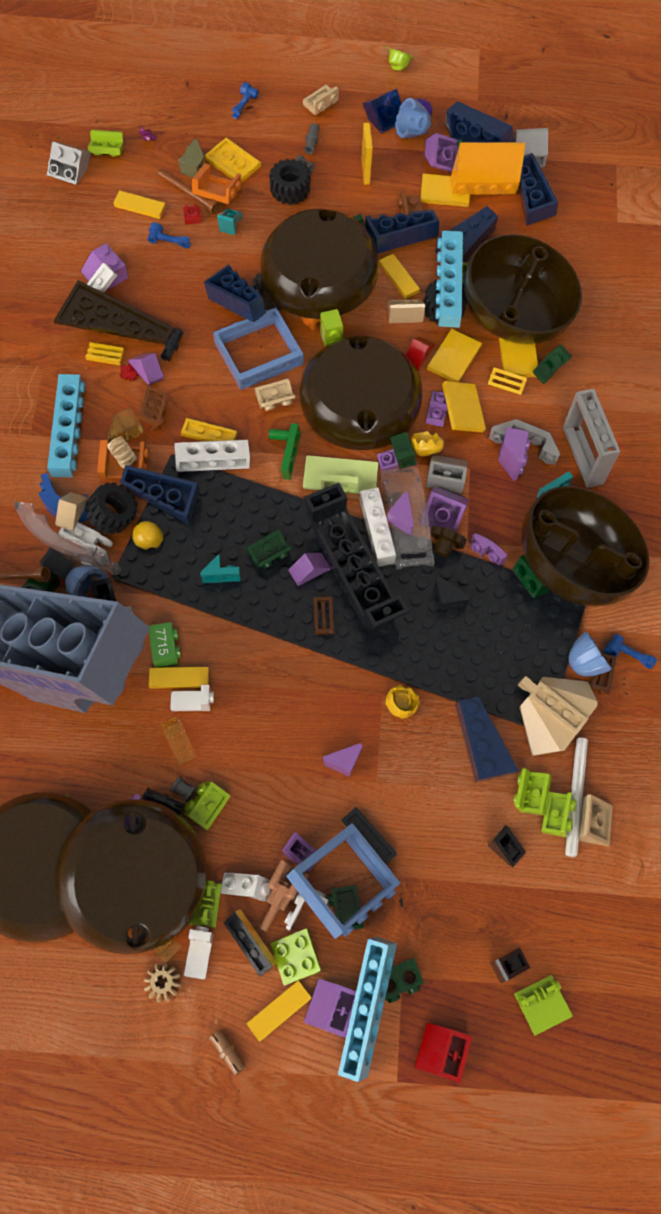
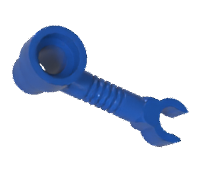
(248, 92)
(156, 234)
(616, 645)

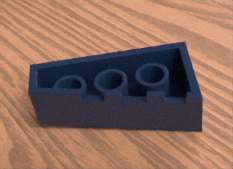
(477, 126)
(535, 192)
(402, 229)
(475, 231)
(235, 294)
(162, 491)
(483, 743)

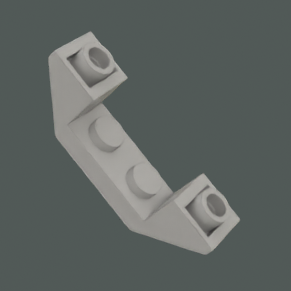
(538, 437)

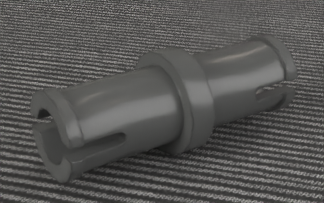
(312, 138)

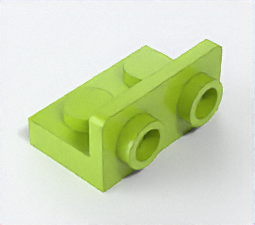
(206, 804)

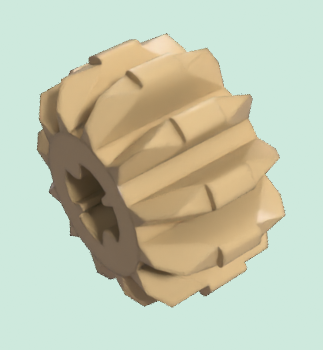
(122, 452)
(155, 979)

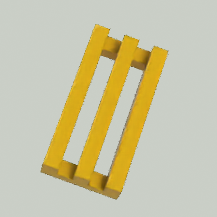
(105, 351)
(493, 376)

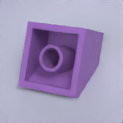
(105, 255)
(446, 509)

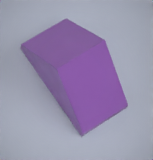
(147, 367)
(401, 514)
(309, 567)
(343, 760)
(298, 850)

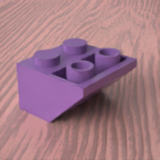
(514, 451)
(331, 1008)

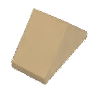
(69, 510)

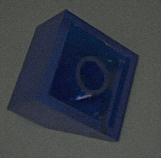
(383, 110)

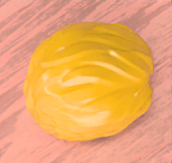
(426, 444)
(402, 701)

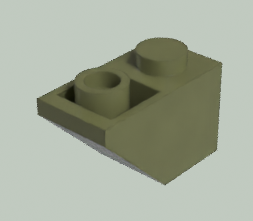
(192, 159)

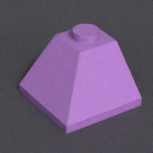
(441, 152)

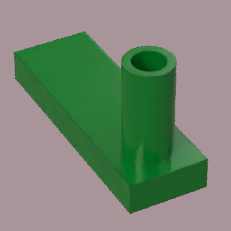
(292, 437)

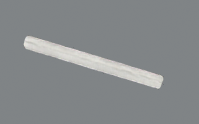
(577, 791)

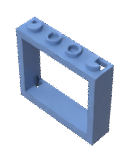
(269, 369)
(371, 861)

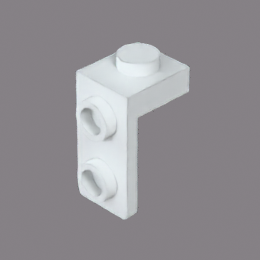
(192, 700)
(246, 885)
(291, 918)
(198, 953)

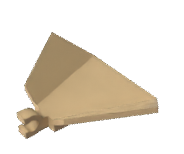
(555, 712)

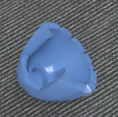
(412, 119)
(79, 579)
(586, 658)

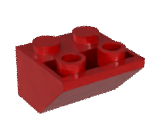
(443, 1052)

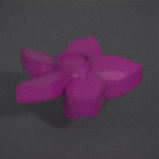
(147, 134)

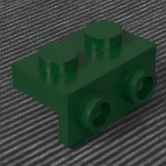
(268, 549)
(345, 904)

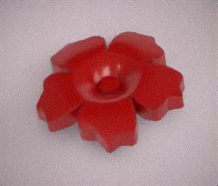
(128, 372)

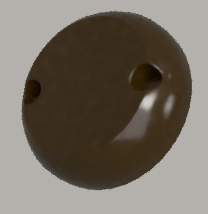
(319, 263)
(521, 289)
(360, 393)
(584, 547)
(29, 847)
(130, 876)

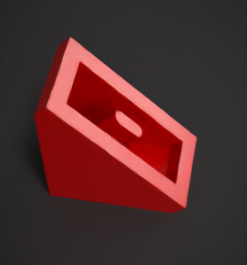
(419, 351)

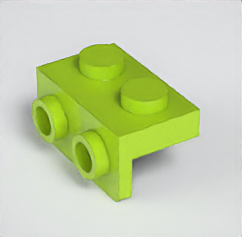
(106, 142)
(532, 792)
(558, 814)

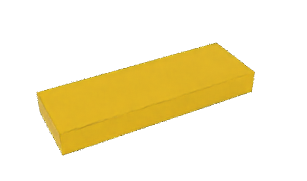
(139, 204)
(399, 276)
(207, 432)
(178, 677)
(279, 1011)

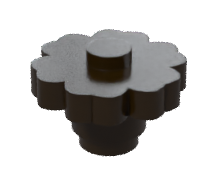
(446, 540)

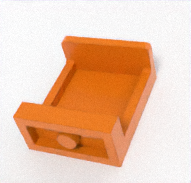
(215, 187)
(110, 469)

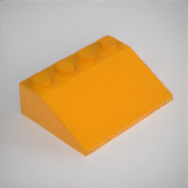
(487, 168)

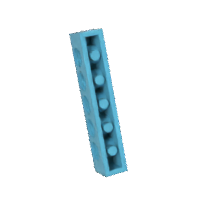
(450, 280)
(66, 385)
(367, 1009)

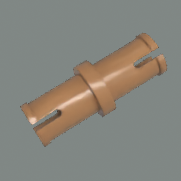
(227, 1052)

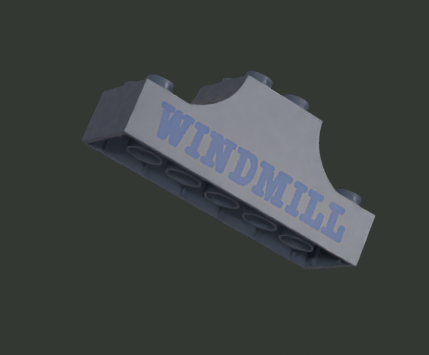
(66, 647)

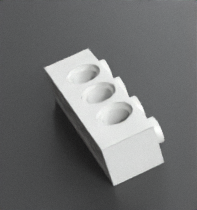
(212, 455)
(377, 527)

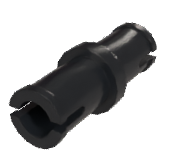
(171, 344)
(165, 800)

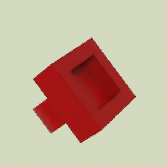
(192, 214)

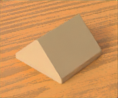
(406, 311)
(595, 821)

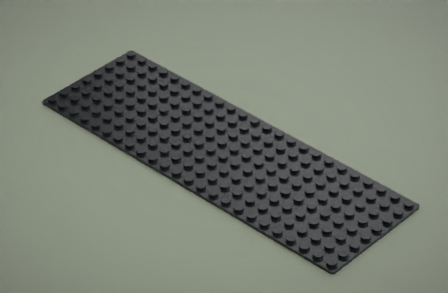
(444, 652)

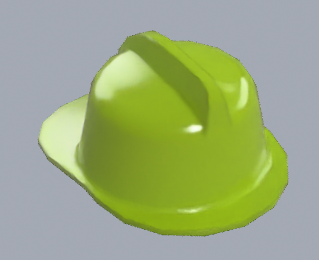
(399, 59)

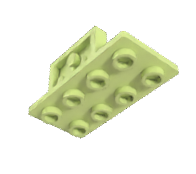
(351, 474)

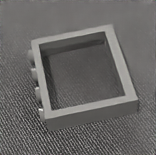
(588, 407)

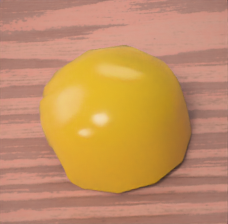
(147, 535)

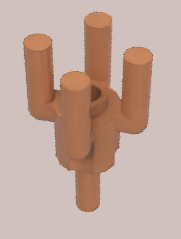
(280, 894)

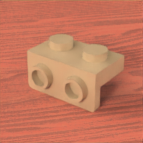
(321, 99)
(274, 394)

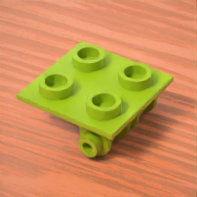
(209, 906)
(295, 957)
(543, 1004)

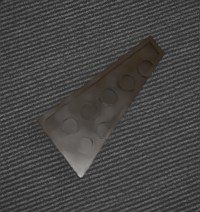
(101, 313)

